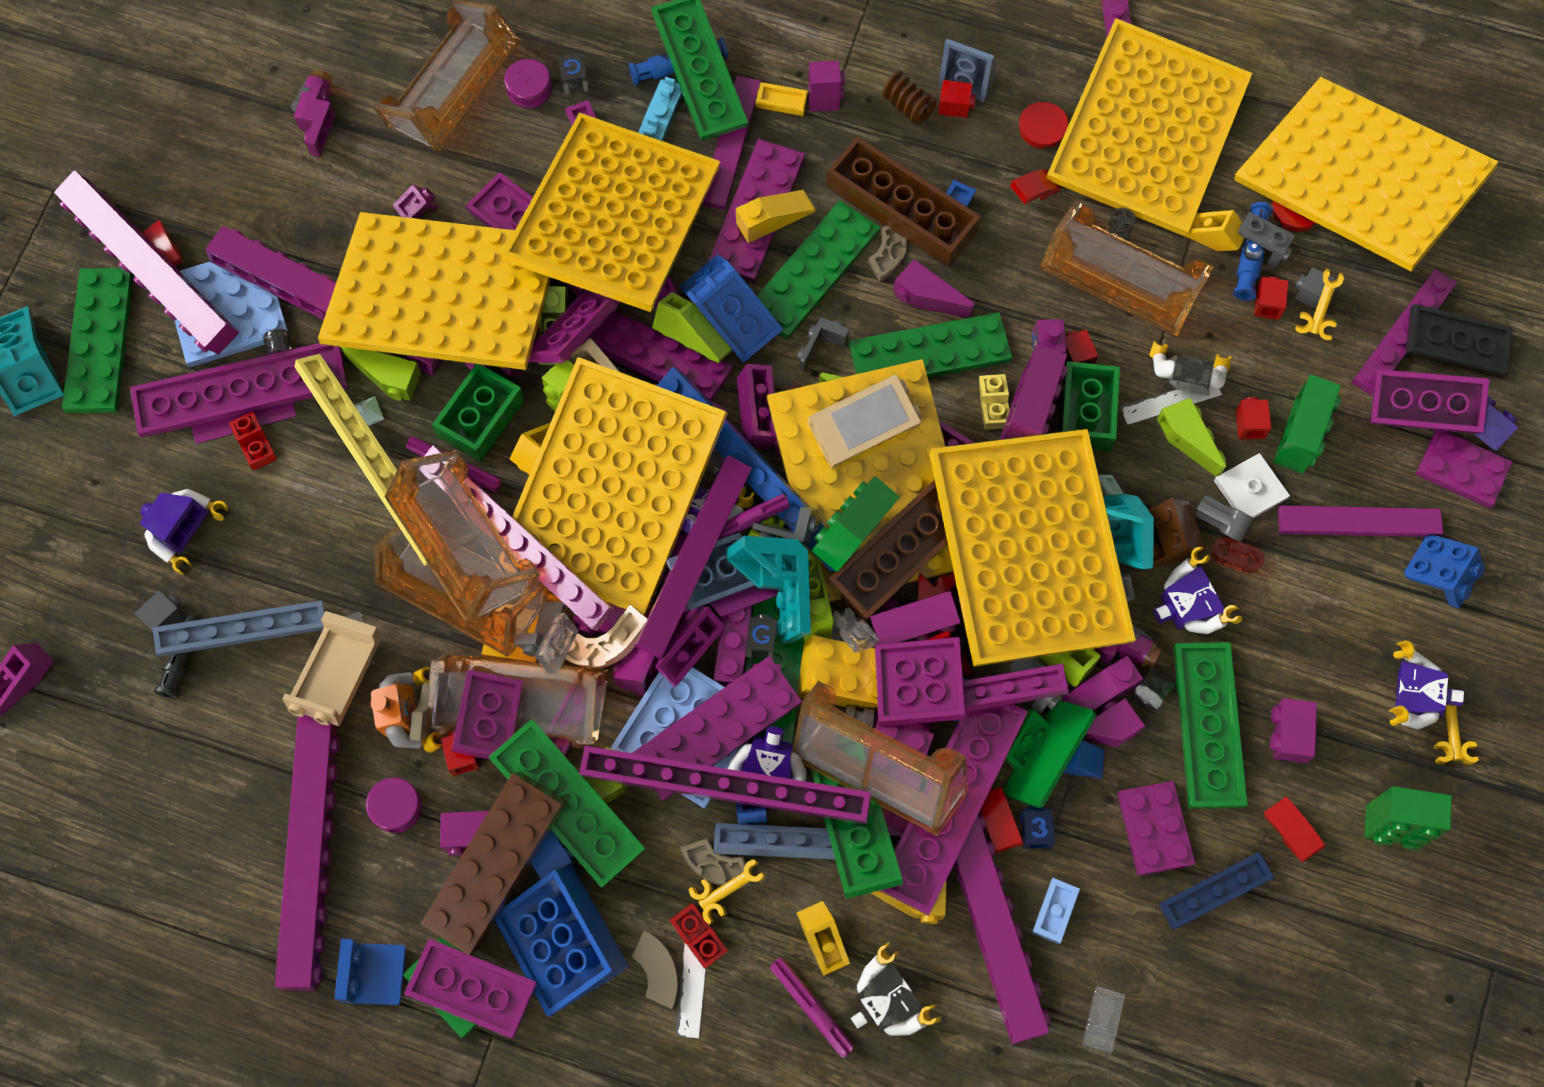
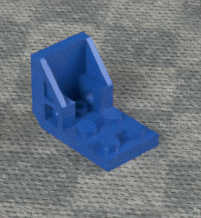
(731, 307)

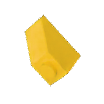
(1217, 230)
(823, 937)

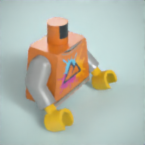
(394, 708)

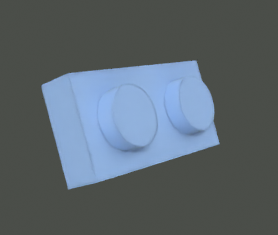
(1055, 911)

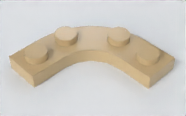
(612, 646)

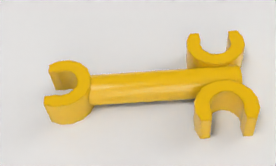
(1318, 323)
(1453, 749)
(709, 899)

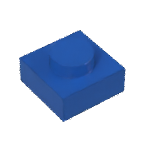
(961, 193)

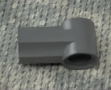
(1229, 520)

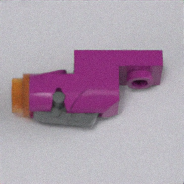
(313, 110)
(1141, 651)

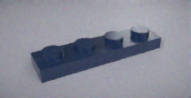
(1216, 891)

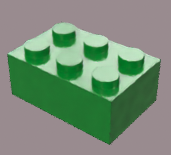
(1091, 402)
(478, 412)
(1308, 424)
(855, 523)
(1407, 817)

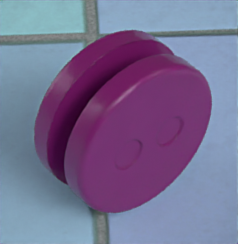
(528, 83)
(394, 805)

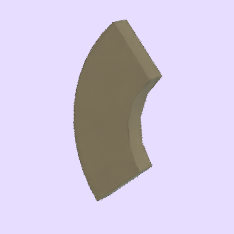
(889, 254)
(419, 717)
(712, 866)
(659, 969)

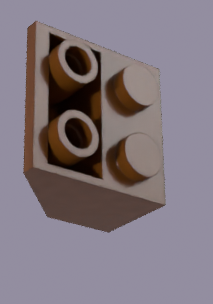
(1174, 532)

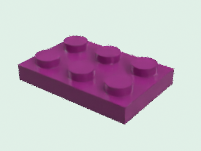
(1463, 468)
(486, 713)
(1155, 828)

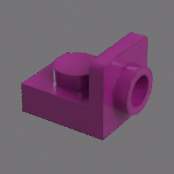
(415, 202)

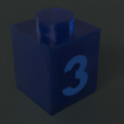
(1037, 828)

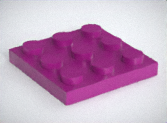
(919, 682)

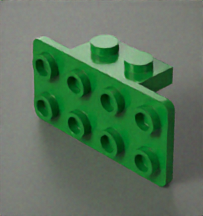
(1044, 751)

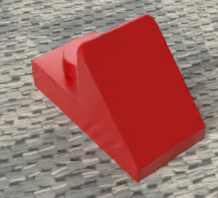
(942, 585)

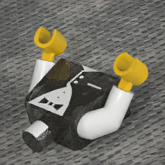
(1188, 372)
(888, 999)

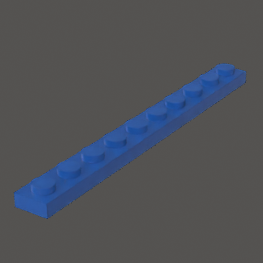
(762, 477)

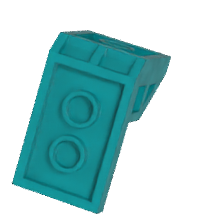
(24, 366)
(1131, 530)
(789, 568)

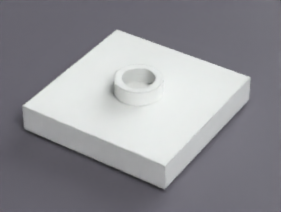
(1252, 487)

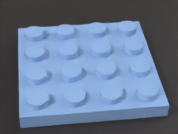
(240, 302)
(663, 707)

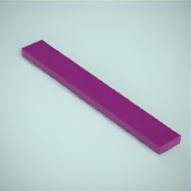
(693, 557)

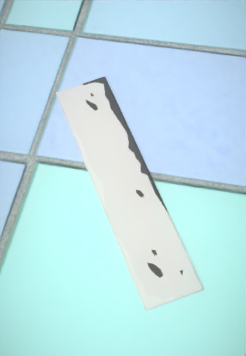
(1152, 405)
(690, 996)

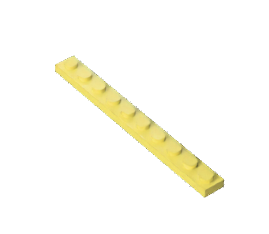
(351, 429)

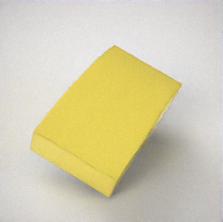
(994, 400)

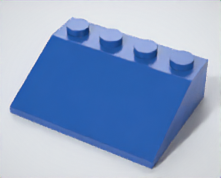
(560, 940)

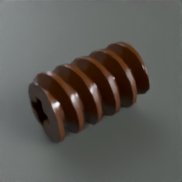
(907, 99)

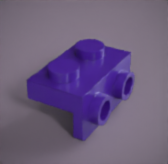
(1497, 426)

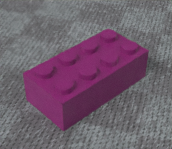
(1036, 394)
(1429, 401)

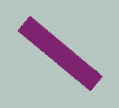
(221, 427)
(742, 600)

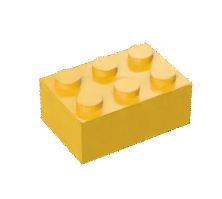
(838, 666)

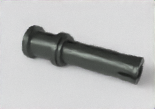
(173, 672)

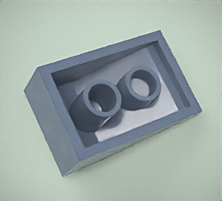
(968, 65)
(718, 576)

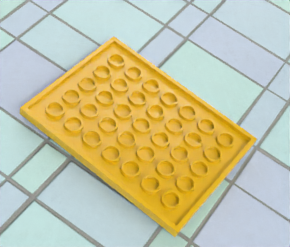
(1149, 127)
(1366, 173)
(612, 212)
(434, 293)
(898, 462)
(618, 480)
(1031, 547)

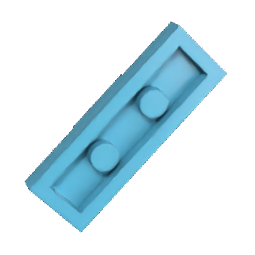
(661, 109)

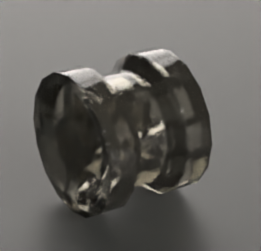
(1125, 220)
(276, 341)

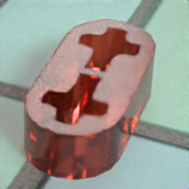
(1237, 555)

